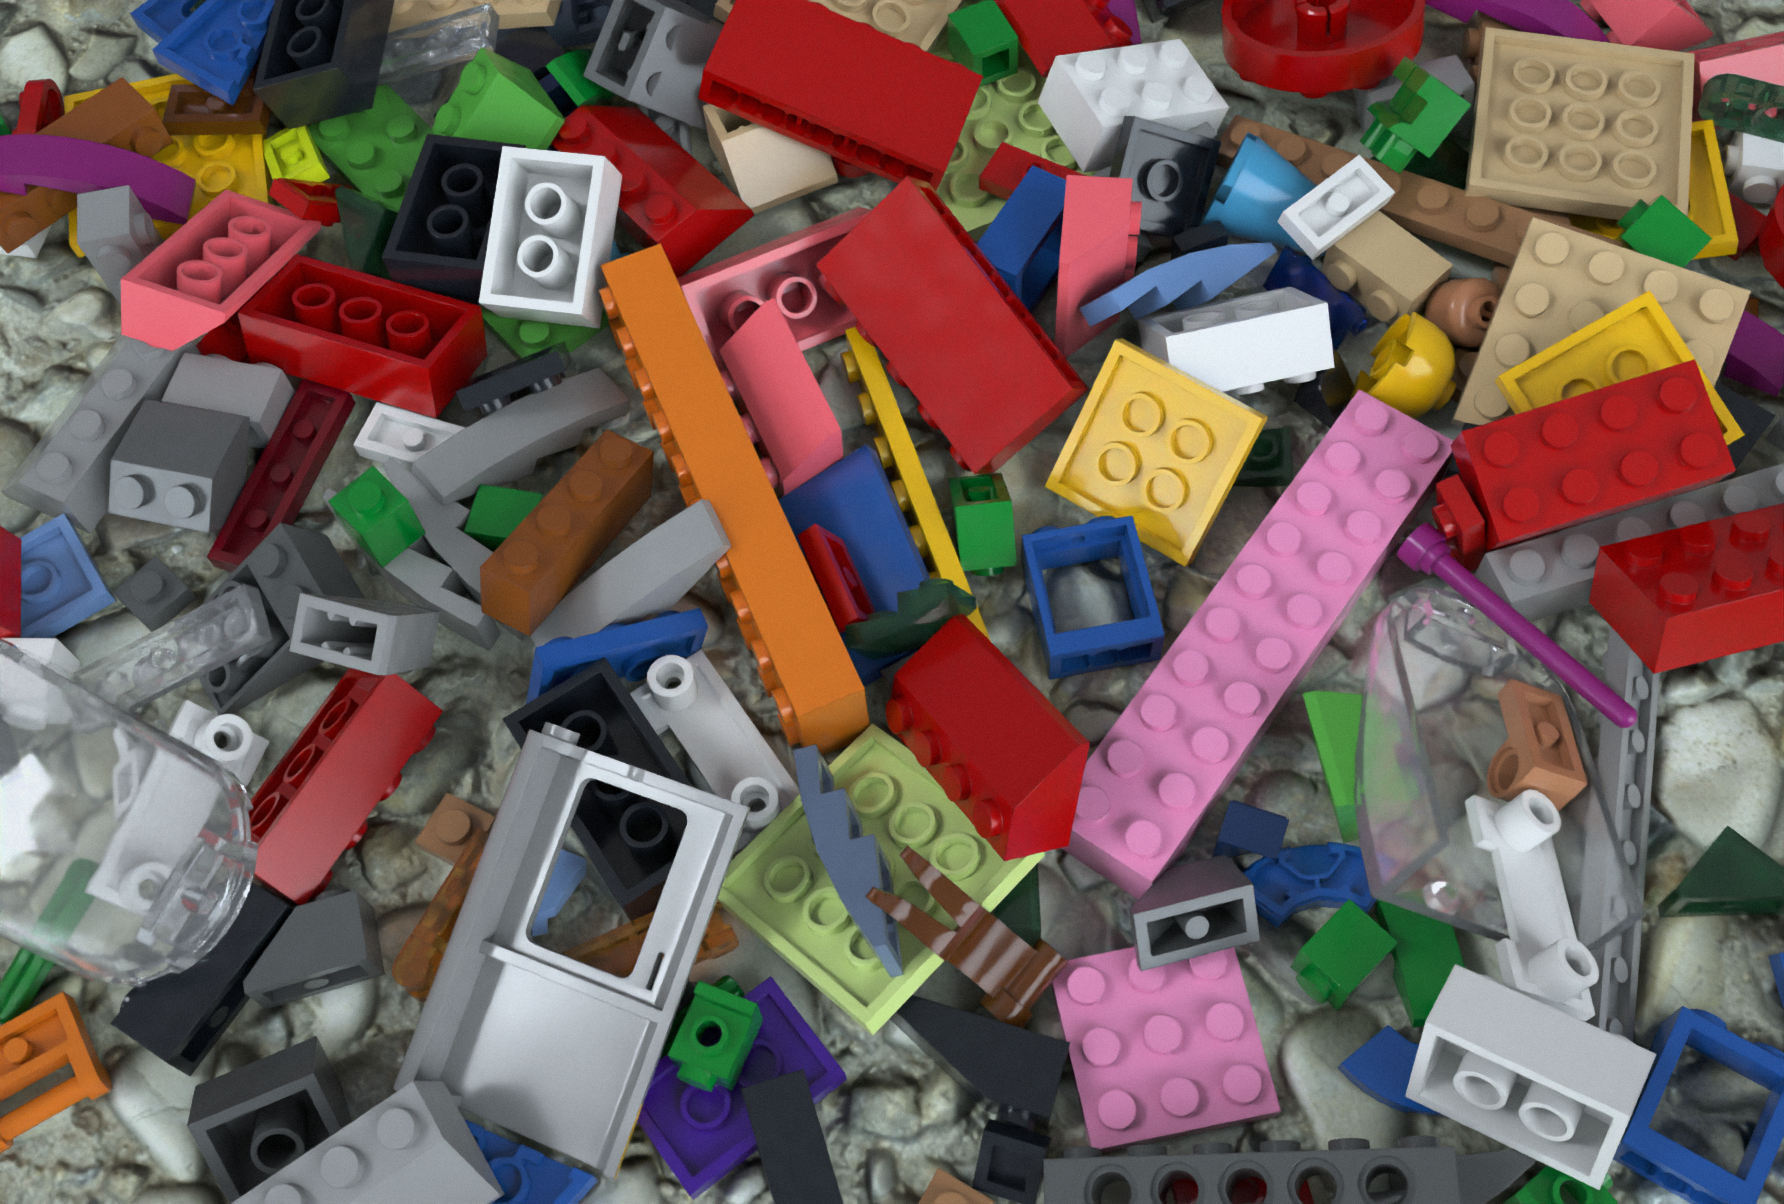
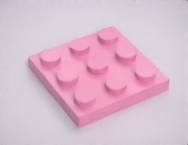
(1161, 1047)

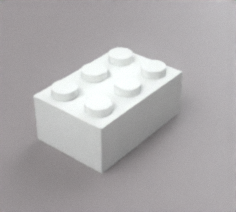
(1097, 88)
(550, 236)
(1245, 340)
(1528, 1075)

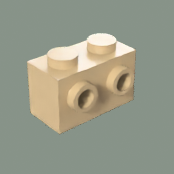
(1385, 268)

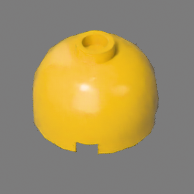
(1410, 367)

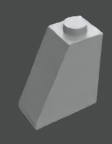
(365, 633)

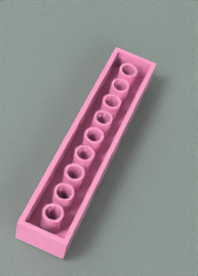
(1252, 643)

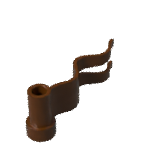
(979, 946)

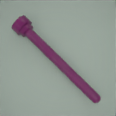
(1427, 552)

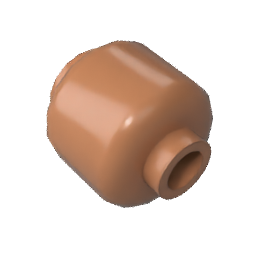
(1463, 309)

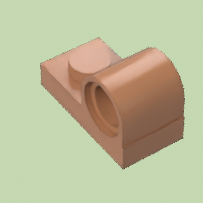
(1539, 747)

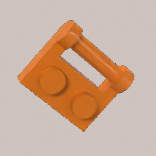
(38, 1046)

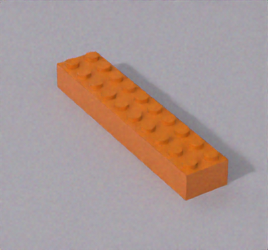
(714, 460)

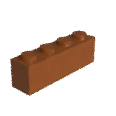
(110, 117)
(566, 532)

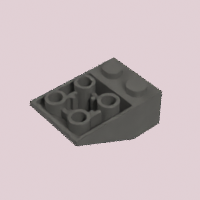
(655, 56)
(281, 568)

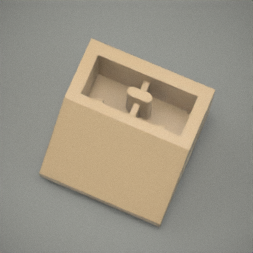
(764, 164)

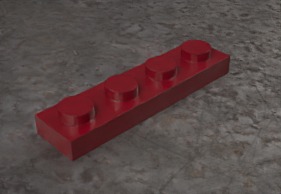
(283, 471)

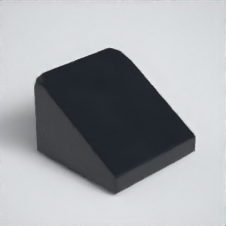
(1327, 393)

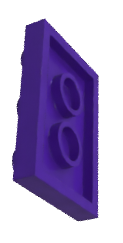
(710, 1132)

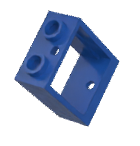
(1027, 236)
(1102, 645)
(1678, 1167)

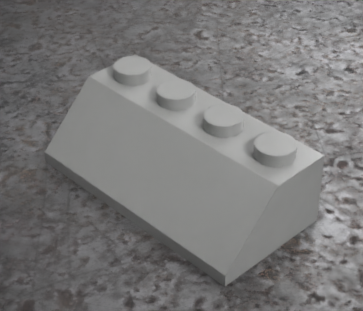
(73, 459)
(396, 1153)

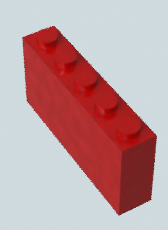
(840, 87)
(950, 327)

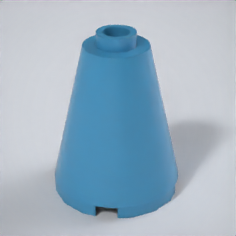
(1256, 193)

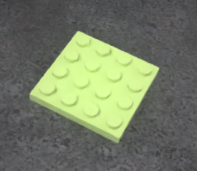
(792, 906)

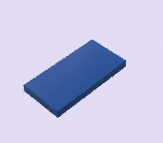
(860, 508)

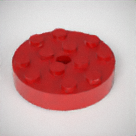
(1320, 43)

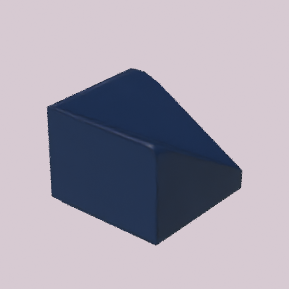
(1250, 831)

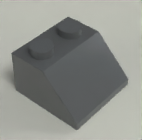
(180, 466)
(266, 1115)

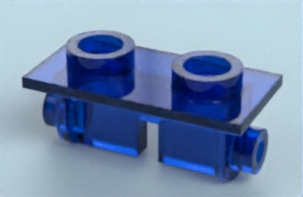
(1301, 274)

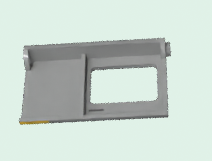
(539, 1033)

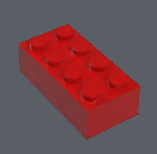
(364, 334)
(1593, 455)
(1696, 589)

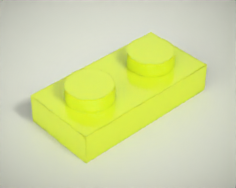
(294, 156)

